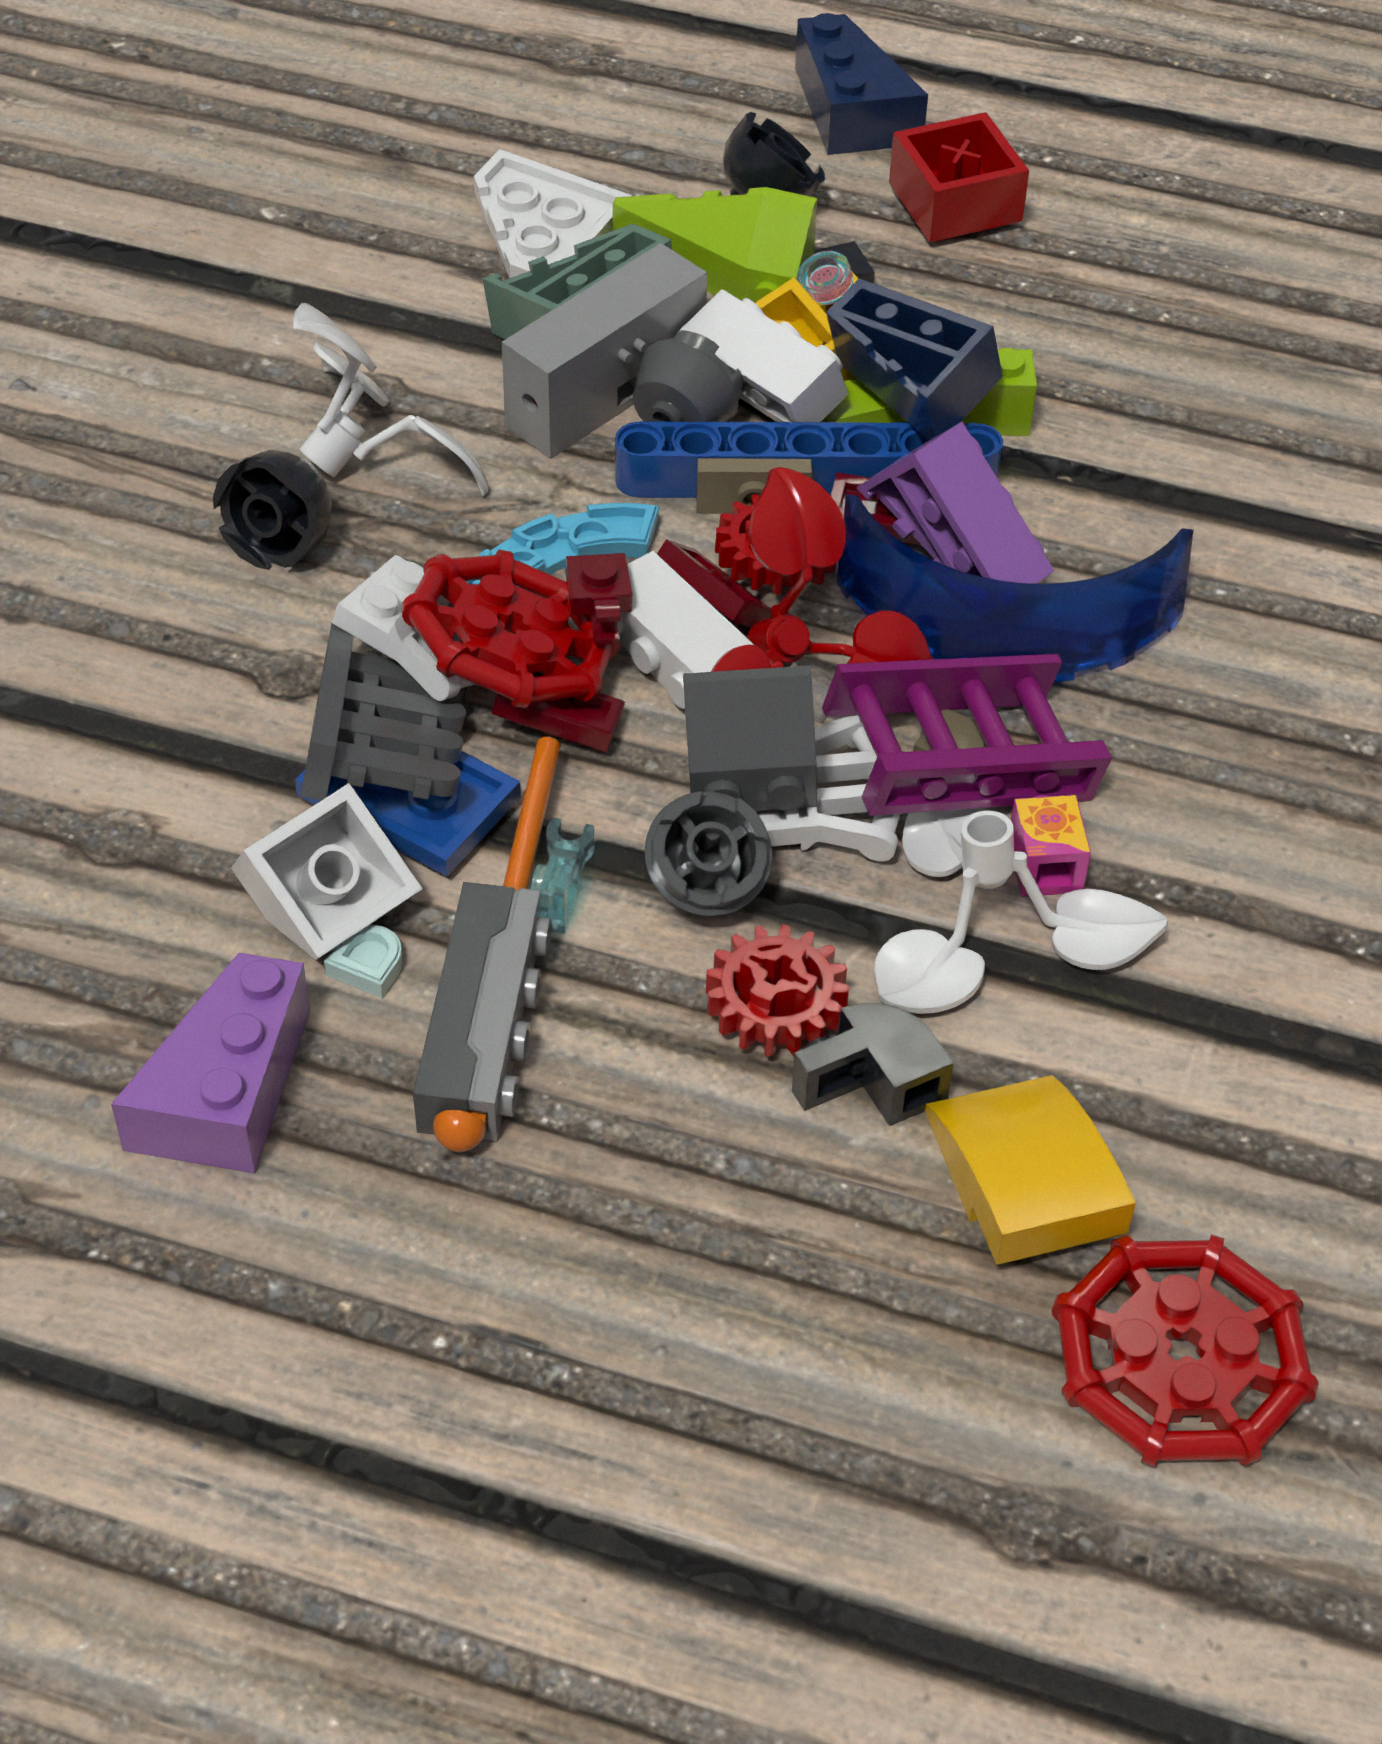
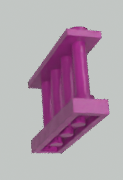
(966, 776)

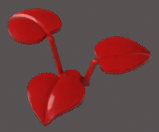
(789, 532)

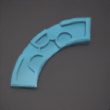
(600, 530)

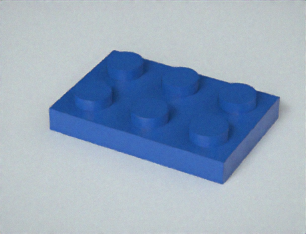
(438, 828)

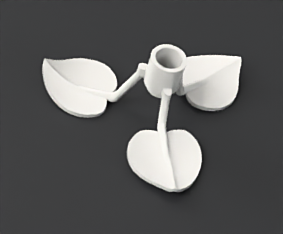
(337, 433)
(930, 974)

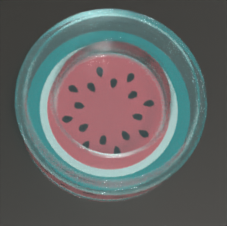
(826, 276)

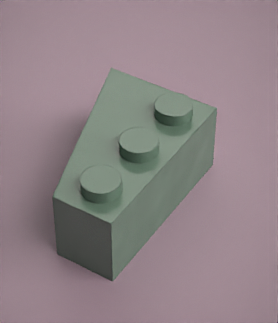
(533, 294)

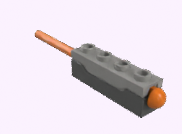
(486, 986)

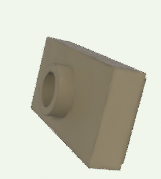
(735, 479)

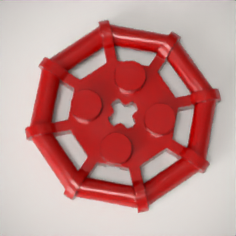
(484, 611)
(1189, 1312)

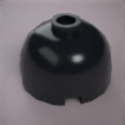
(768, 158)
(273, 508)

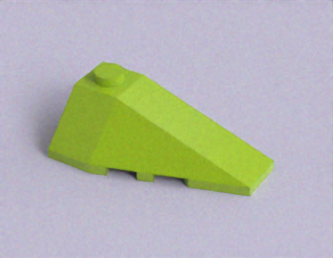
(741, 241)
(1005, 407)

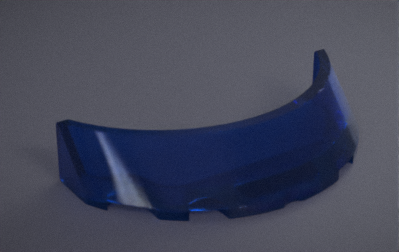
(984, 617)

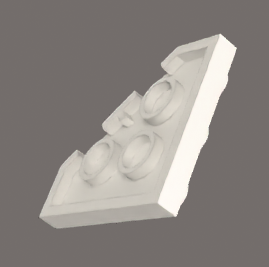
(539, 209)

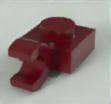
(600, 588)

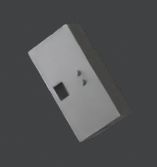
(585, 355)

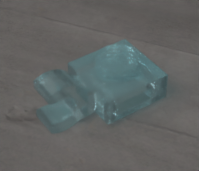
(561, 877)

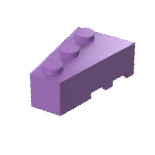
(959, 510)
(221, 1069)

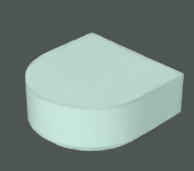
(367, 960)

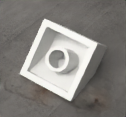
(326, 874)

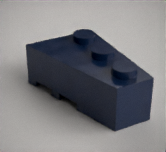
(854, 86)
(915, 355)

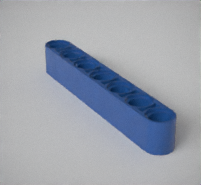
(663, 456)

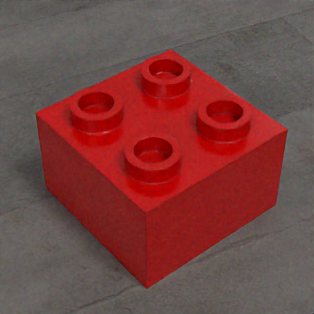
(958, 176)

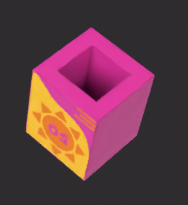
(1054, 841)

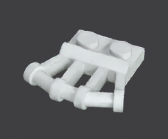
(376, 618)
(816, 824)

